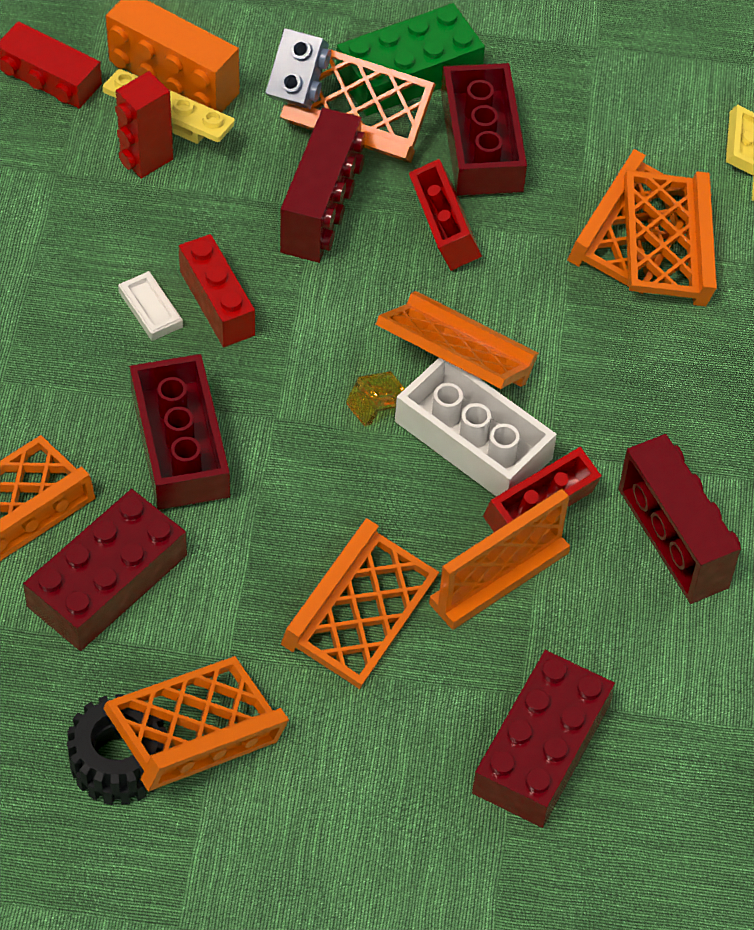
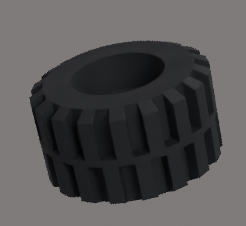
(101, 775)

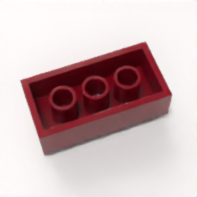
(483, 129)
(322, 185)
(179, 432)
(679, 518)
(105, 569)
(543, 738)

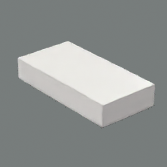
(150, 306)

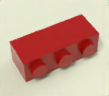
(49, 65)
(144, 124)
(445, 214)
(217, 290)
(571, 473)

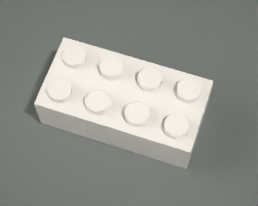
(474, 427)

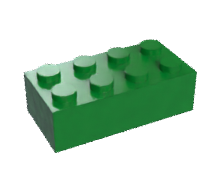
(413, 47)

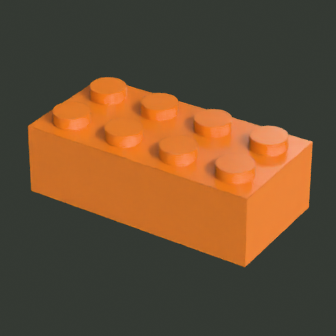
(174, 51)

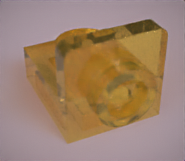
(373, 394)

